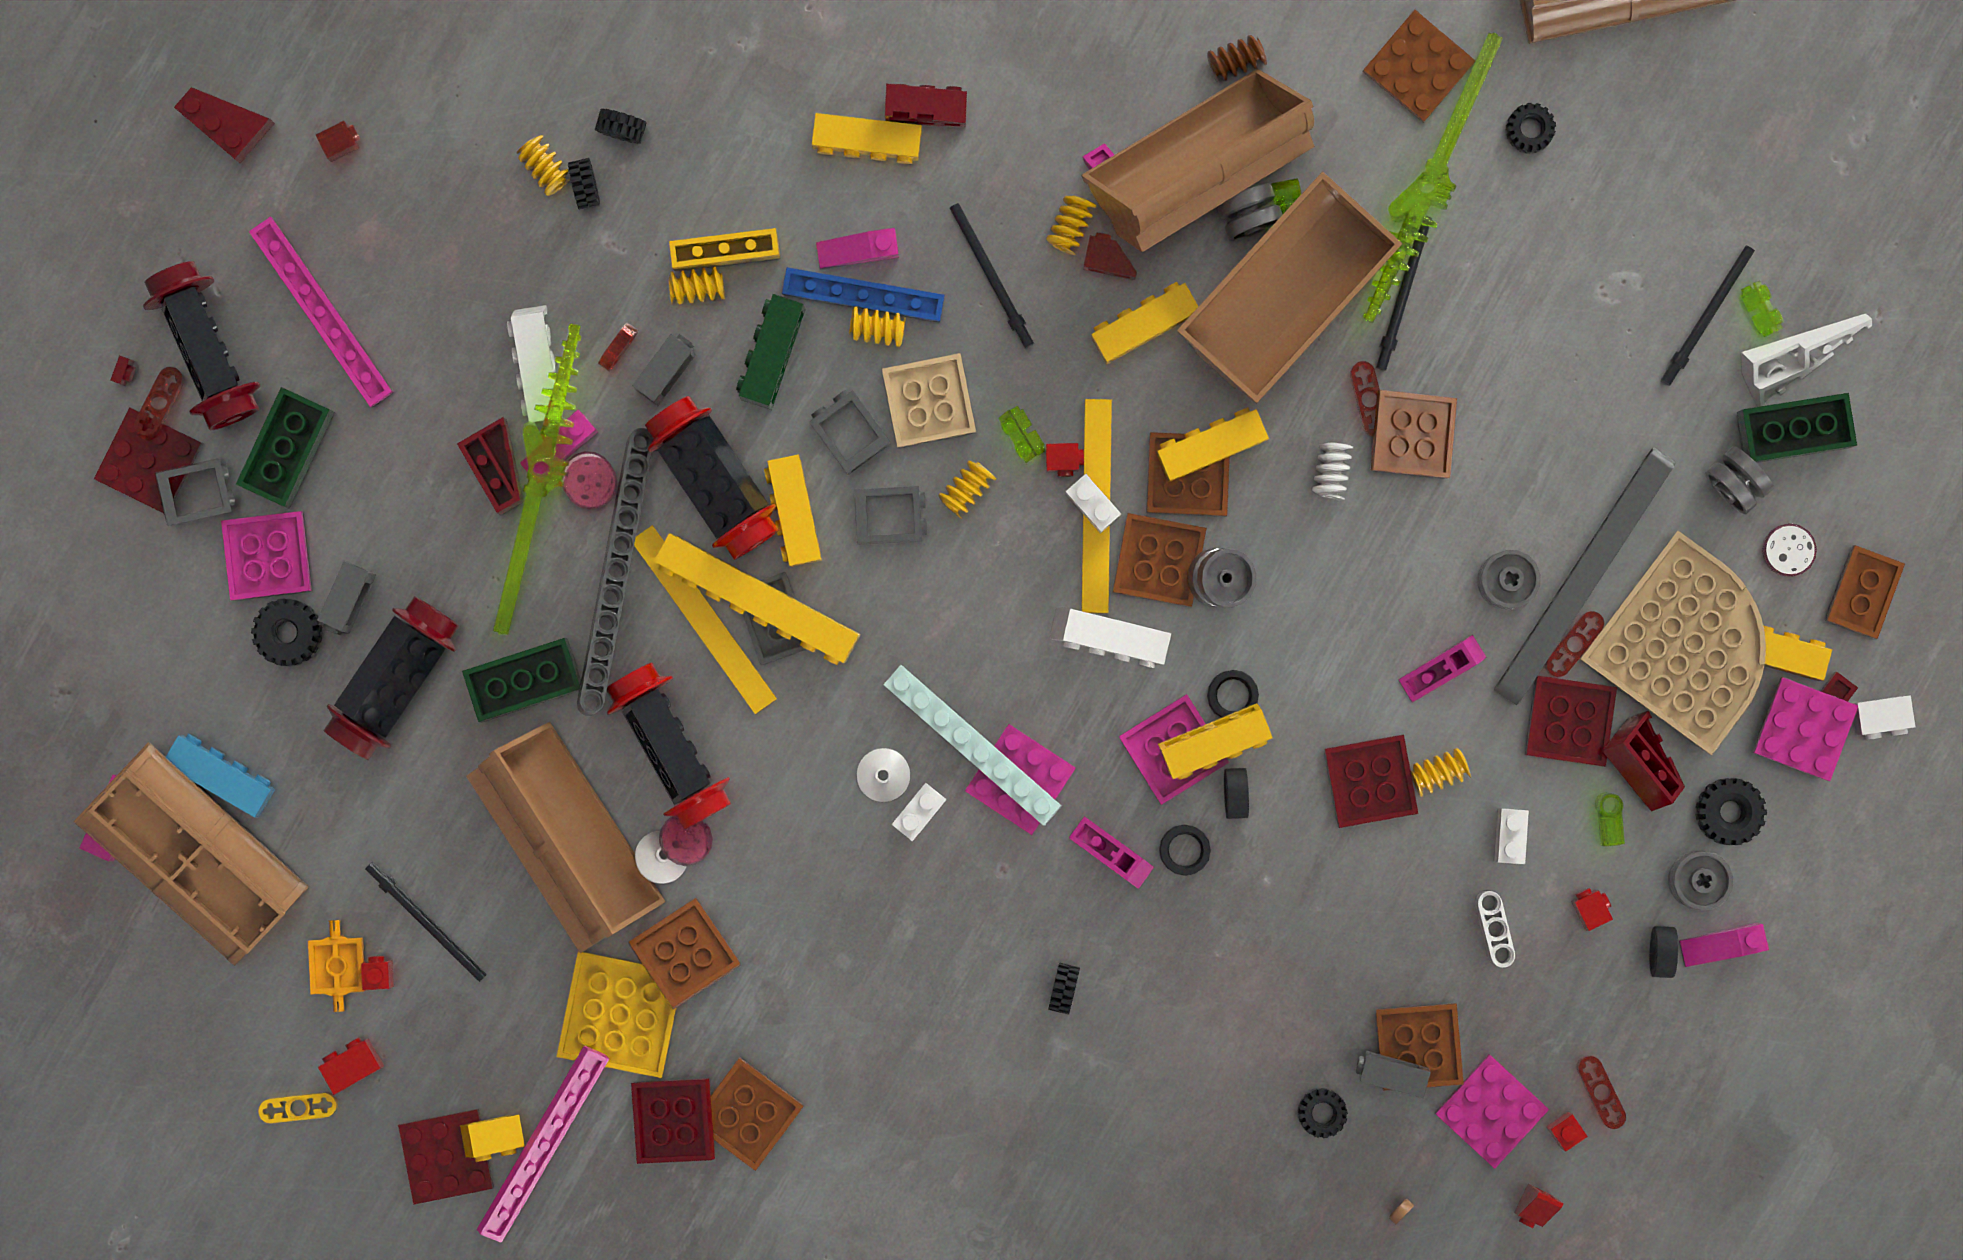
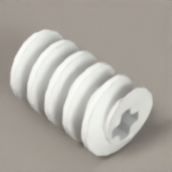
(1332, 470)

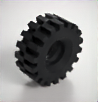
(306, 638)
(1751, 811)

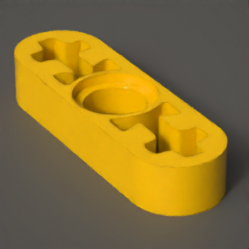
(279, 1117)

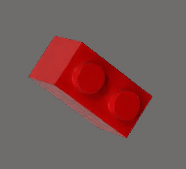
(350, 1066)

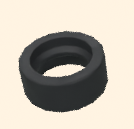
(1229, 675)
(1236, 793)
(1204, 854)
(1663, 952)

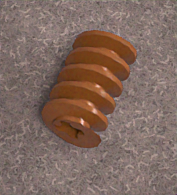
(1236, 57)

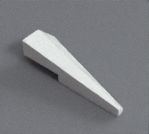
(1776, 364)

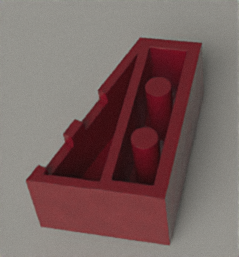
(926, 105)
(225, 123)
(494, 464)
(1643, 763)

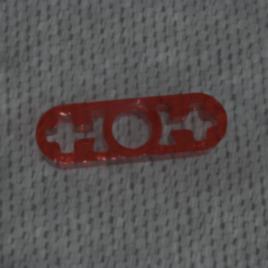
(1357, 381)
(173, 389)
(1593, 633)
(1602, 1113)

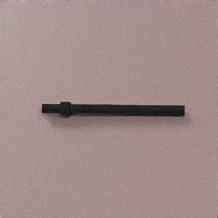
(1015, 320)
(1389, 341)
(1681, 358)
(389, 885)

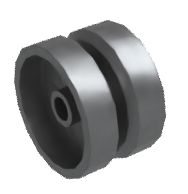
(1251, 215)
(1739, 480)
(1222, 577)
(1524, 579)
(1716, 880)

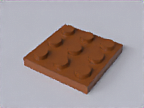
(1419, 66)
(1413, 434)
(1193, 494)
(1157, 559)
(684, 953)
(1425, 1038)
(750, 1113)

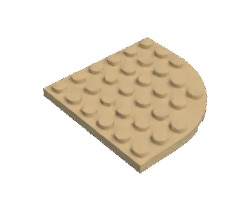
(1686, 644)

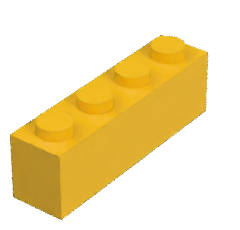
(866, 137)
(724, 249)
(1144, 323)
(1211, 445)
(794, 511)
(1796, 656)
(1215, 741)

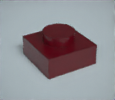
(123, 371)
(1839, 687)

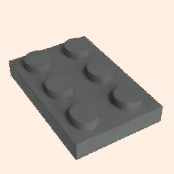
(767, 643)

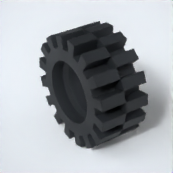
(620, 126)
(1514, 127)
(583, 183)
(1064, 988)
(1322, 1096)

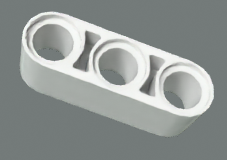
(1502, 940)

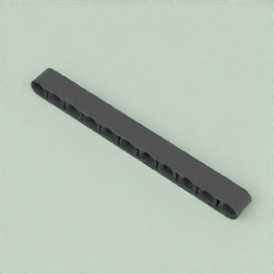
(1584, 576)
(612, 584)

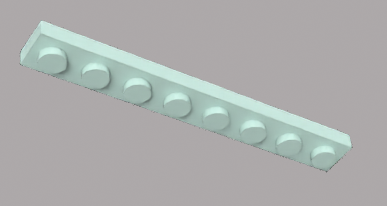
(972, 745)

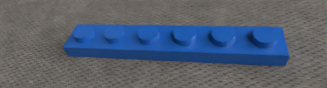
(863, 294)

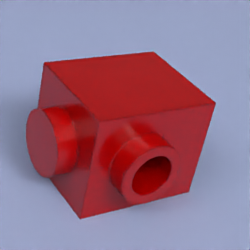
(1064, 458)
(1592, 908)
(377, 973)

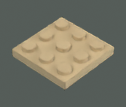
(929, 400)

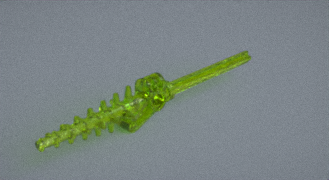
(1413, 203)
(540, 447)

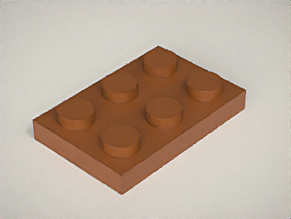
(1865, 592)

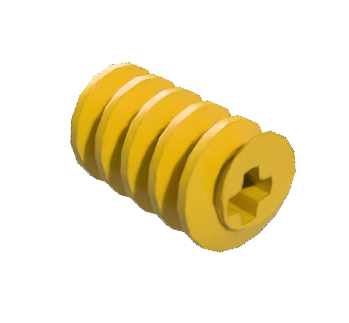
(543, 165)
(1070, 223)
(696, 285)
(877, 327)
(966, 487)
(1440, 771)

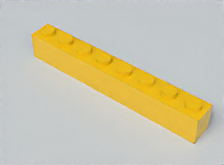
(757, 598)

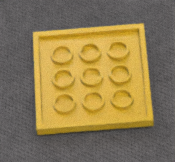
(618, 1013)

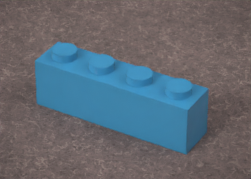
(220, 776)

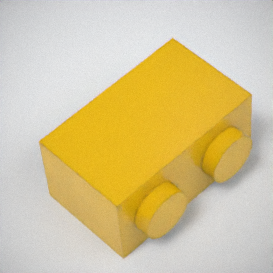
(492, 1136)

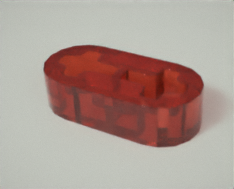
(618, 347)

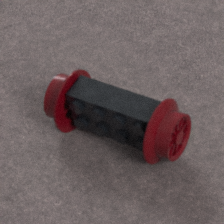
(183, 306)
(390, 677)

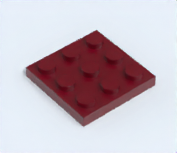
(133, 461)
(1570, 720)
(1371, 781)
(673, 1121)
(438, 1159)

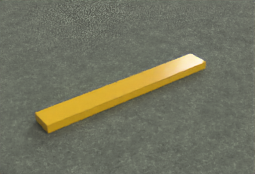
(1098, 468)
(708, 627)

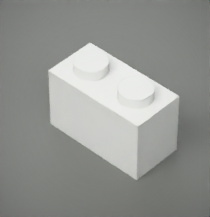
(1093, 503)
(1884, 715)
(919, 811)
(1511, 836)

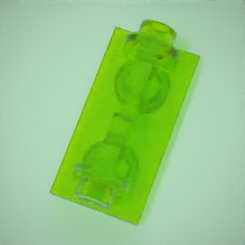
(1759, 299)
(1014, 424)

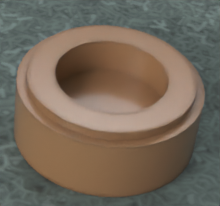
(1401, 1211)

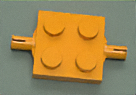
(336, 965)

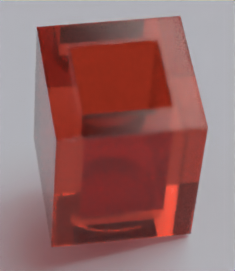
(338, 140)

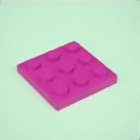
(266, 555)
(1805, 729)
(1144, 750)
(1036, 762)
(1491, 1111)

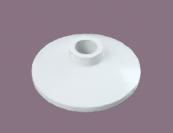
(897, 778)
(650, 863)

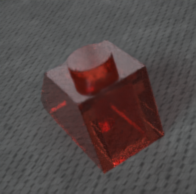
(1107, 258)

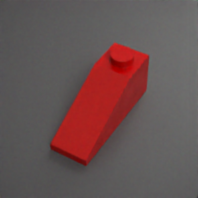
(1537, 1207)

